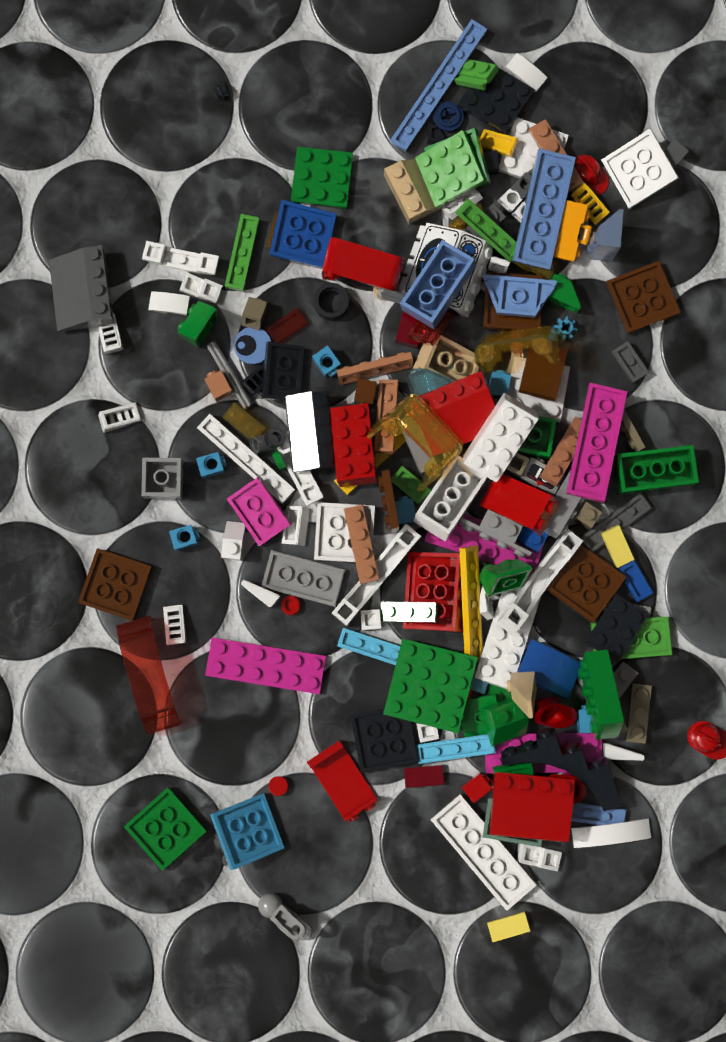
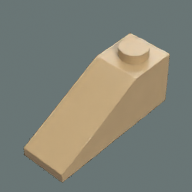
(523, 691)

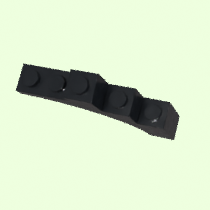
(571, 758)

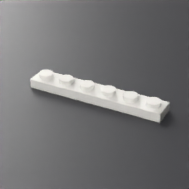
(245, 458)

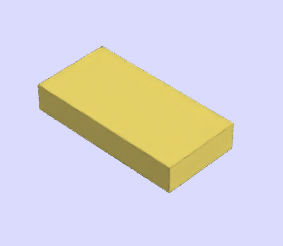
(617, 546)
(508, 926)

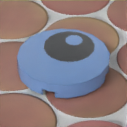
(251, 345)

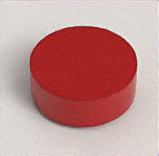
(290, 605)
(278, 785)

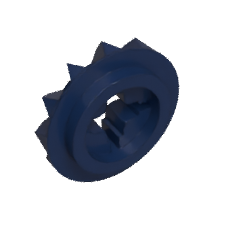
(452, 109)

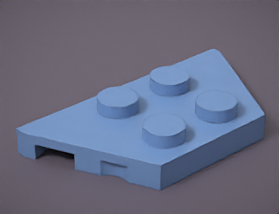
(518, 295)

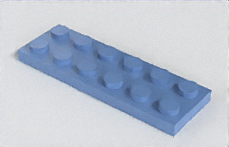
(543, 209)

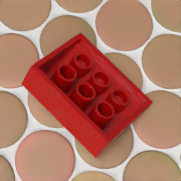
(463, 405)
(435, 580)
(531, 807)

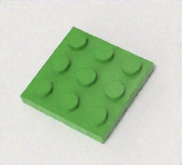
(450, 169)

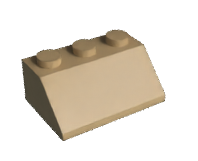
(409, 190)

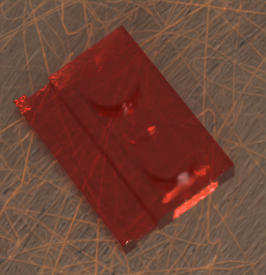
(423, 333)

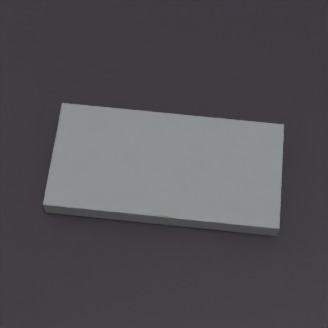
(303, 578)

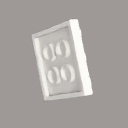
(526, 149)
(640, 168)
(542, 406)
(332, 533)

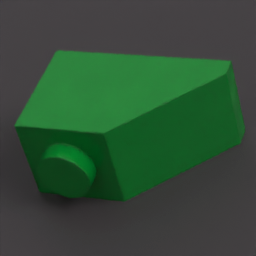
(564, 294)

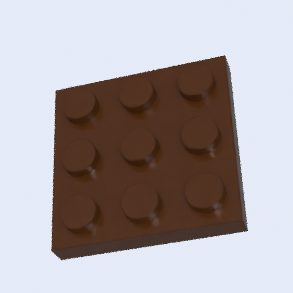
(643, 297)
(505, 322)
(388, 502)
(586, 583)
(115, 584)

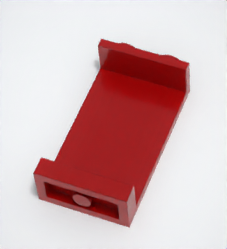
(520, 503)
(343, 781)

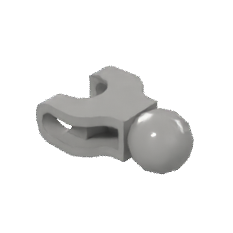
(286, 920)

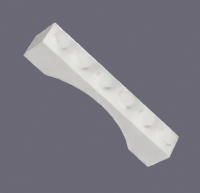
(385, 565)
(539, 580)

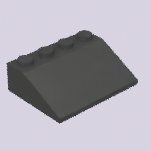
(81, 289)

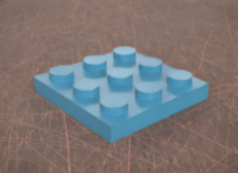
(247, 831)

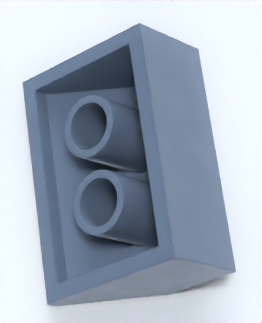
(607, 238)

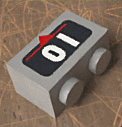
(532, 476)

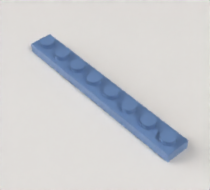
(438, 85)

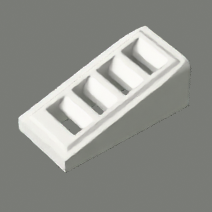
(498, 265)
(114, 347)
(110, 412)
(267, 597)
(172, 641)
(617, 753)

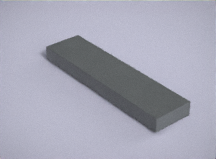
(623, 517)

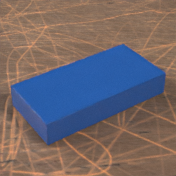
(635, 581)

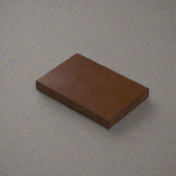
(540, 377)

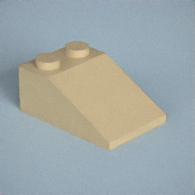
(447, 359)

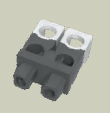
(515, 194)

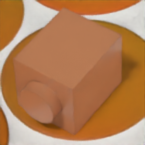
(218, 385)

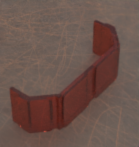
(147, 675)

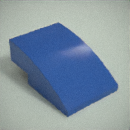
(552, 669)

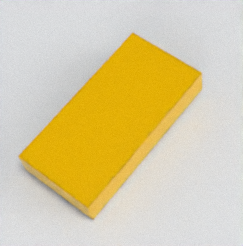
(502, 143)

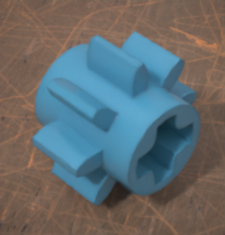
(565, 323)

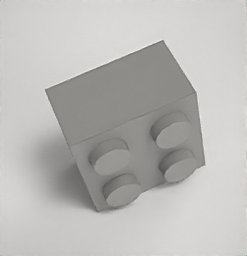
(162, 478)

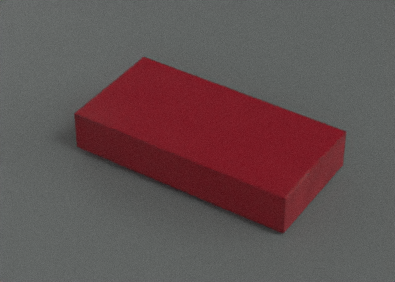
(423, 776)

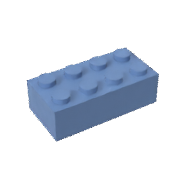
(438, 284)

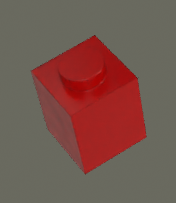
(477, 787)

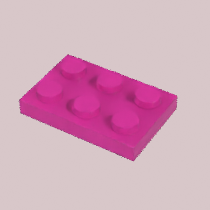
(258, 511)

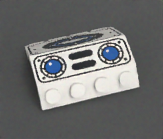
(430, 238)

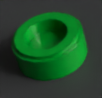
(278, 460)

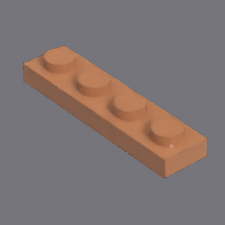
(547, 140)
(375, 368)
(387, 401)
(562, 455)
(361, 544)

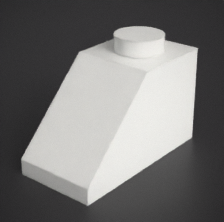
(233, 541)

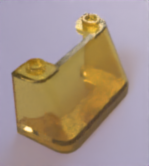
(541, 339)

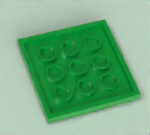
(430, 686)

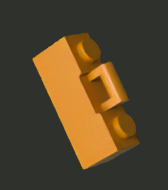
(572, 220)

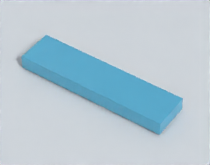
(454, 749)

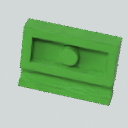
(476, 74)

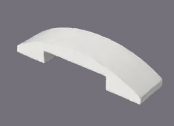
(180, 259)
(303, 480)
(611, 833)

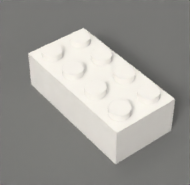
(500, 437)
(449, 499)

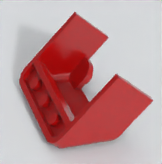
(362, 265)

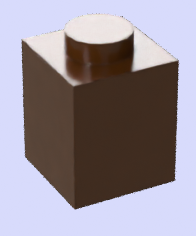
(365, 392)

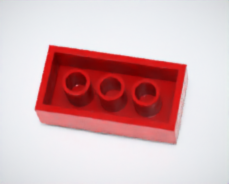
(352, 448)

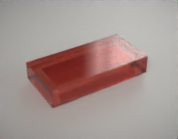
(286, 326)

